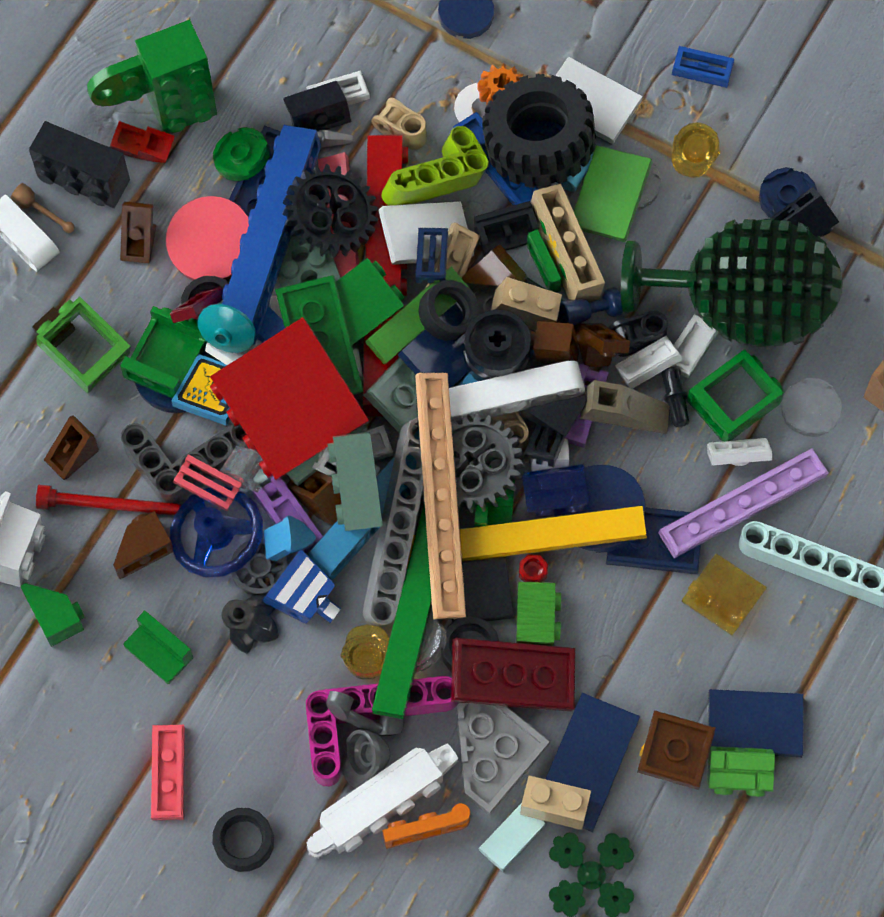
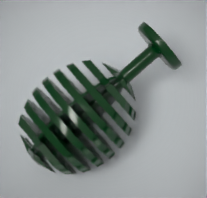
(750, 281)

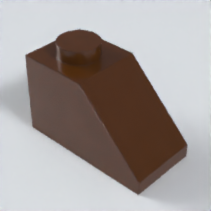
(554, 342)
(317, 496)
(142, 545)

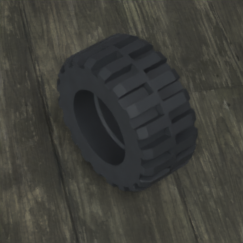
(535, 101)

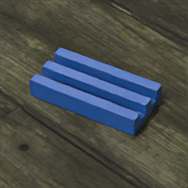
(703, 71)

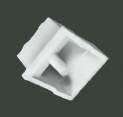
(19, 539)

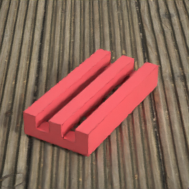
(184, 470)

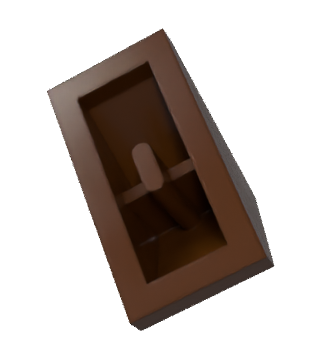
(494, 269)
(71, 448)

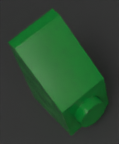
(54, 613)

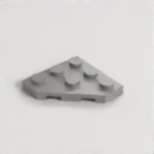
(494, 751)

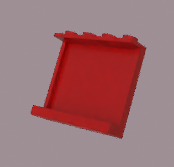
(288, 399)

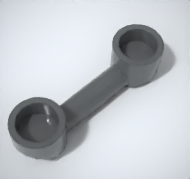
(340, 706)

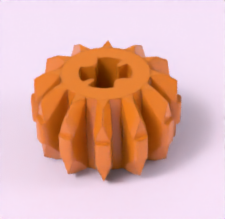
(495, 80)

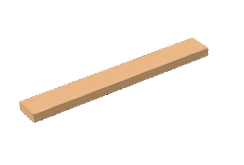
(440, 496)

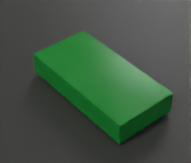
(543, 261)

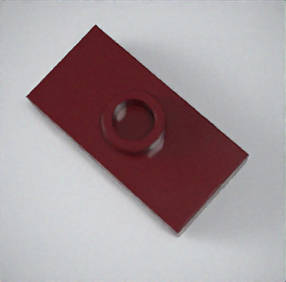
(195, 305)

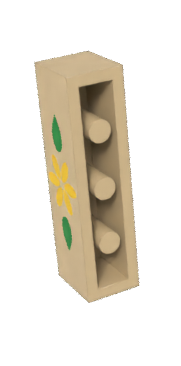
(567, 244)

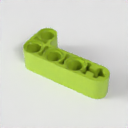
(457, 170)

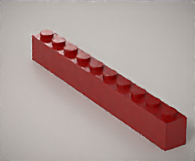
(384, 157)

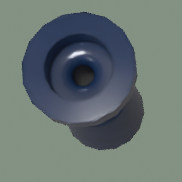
(581, 310)

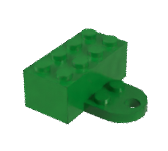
(170, 71)

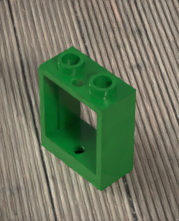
(715, 416)

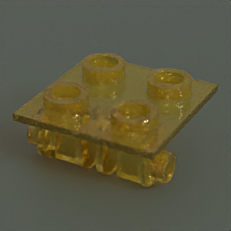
(723, 594)

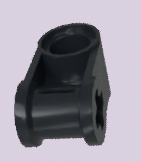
(636, 330)

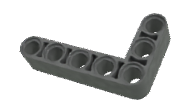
(166, 471)

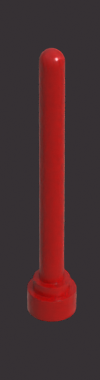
(48, 497)

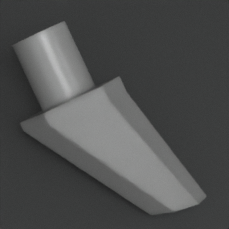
(330, 138)

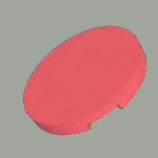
(206, 237)

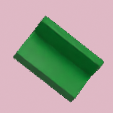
(158, 648)

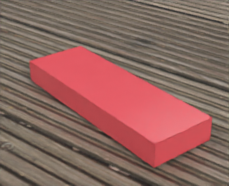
(168, 772)

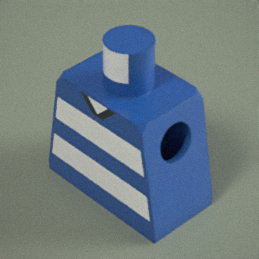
(303, 591)

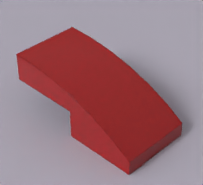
(142, 144)

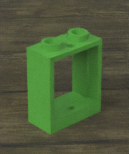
(104, 365)

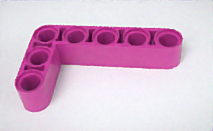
(365, 695)

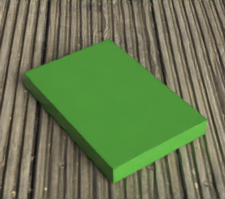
(611, 192)

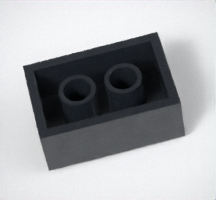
(79, 165)

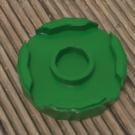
(241, 154)

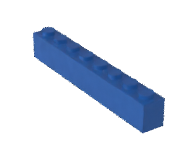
(267, 236)

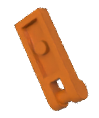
(427, 826)

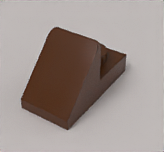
(137, 232)
(599, 344)

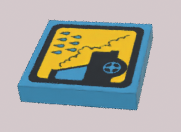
(195, 391)

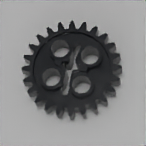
(304, 210)

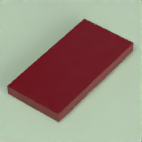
(513, 674)

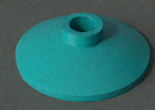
(226, 328)

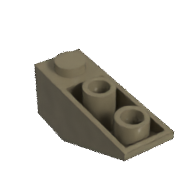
(624, 407)

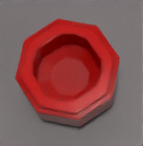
(533, 568)

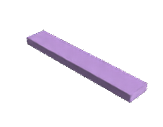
(743, 503)

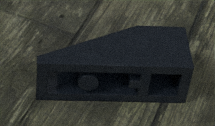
(811, 211)

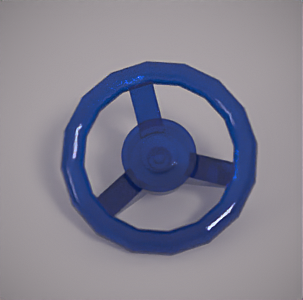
(216, 533)

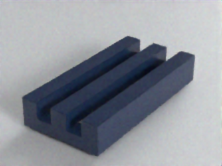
(431, 275)

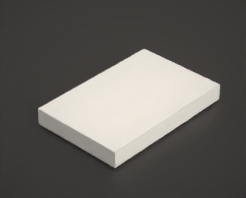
(610, 101)
(402, 224)

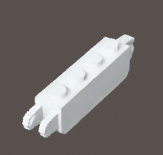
(380, 799)

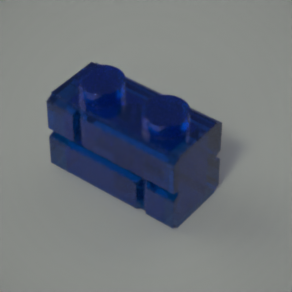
(556, 489)

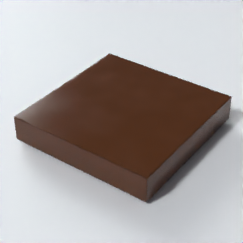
(676, 750)

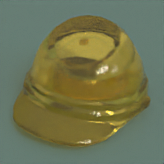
(695, 149)
(365, 651)

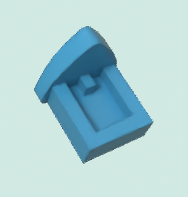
(287, 538)

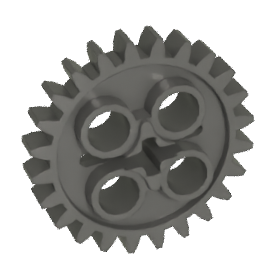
(492, 481)

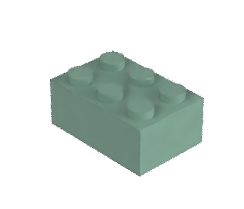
(355, 481)

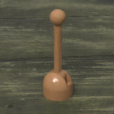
(24, 198)

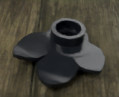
(254, 625)

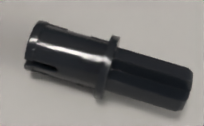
(675, 396)

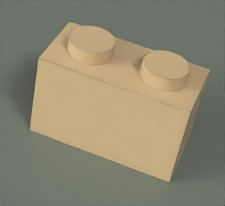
(527, 302)
(555, 802)

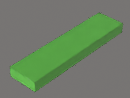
(406, 323)

